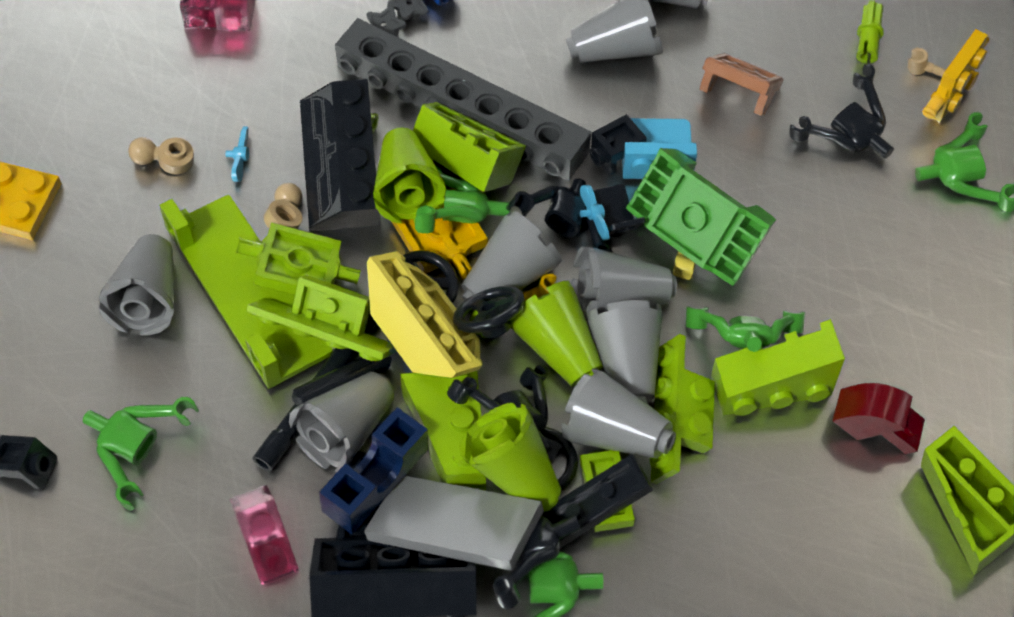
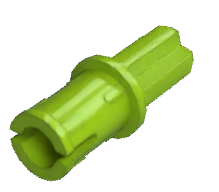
(870, 32)

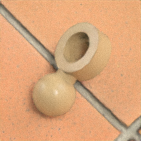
(144, 151)
(285, 207)

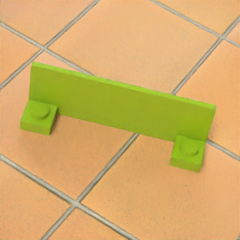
(209, 246)

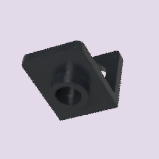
(616, 215)

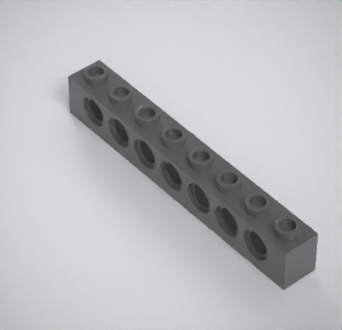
(425, 78)

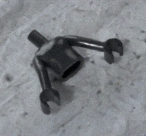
(853, 126)
(563, 210)
(529, 379)
(540, 548)

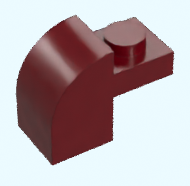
(879, 410)

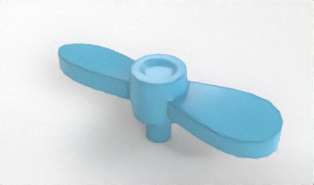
(239, 155)
(594, 211)

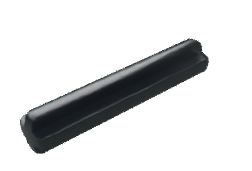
(338, 377)

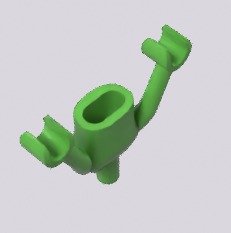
(961, 164)
(460, 205)
(746, 330)
(130, 439)
(560, 584)

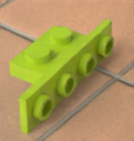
(327, 313)
(686, 402)

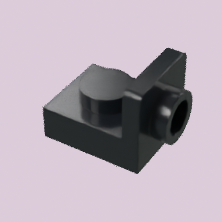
(610, 140)
(26, 459)

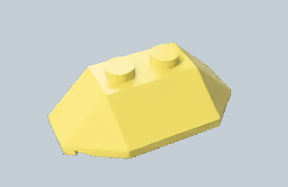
(419, 319)

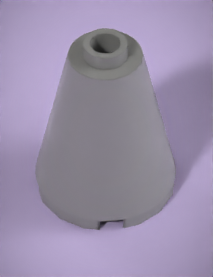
(616, 33)
(511, 257)
(615, 278)
(141, 288)
(629, 344)
(341, 419)
(615, 419)

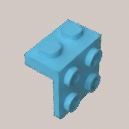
(659, 134)

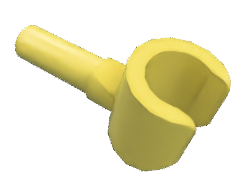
(683, 267)

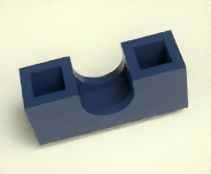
(359, 490)

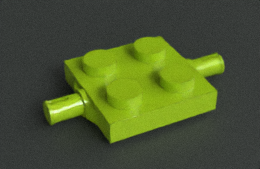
(293, 253)

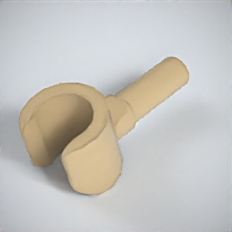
(919, 63)

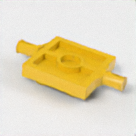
(957, 77)
(449, 239)

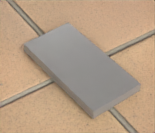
(455, 522)

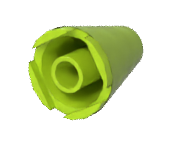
(406, 177)
(558, 332)
(512, 455)

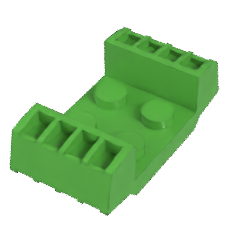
(699, 216)

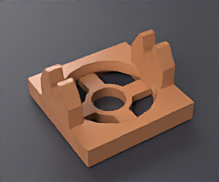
(744, 75)

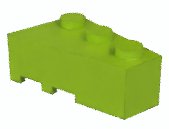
(468, 147)
(779, 374)
(445, 424)
(972, 497)

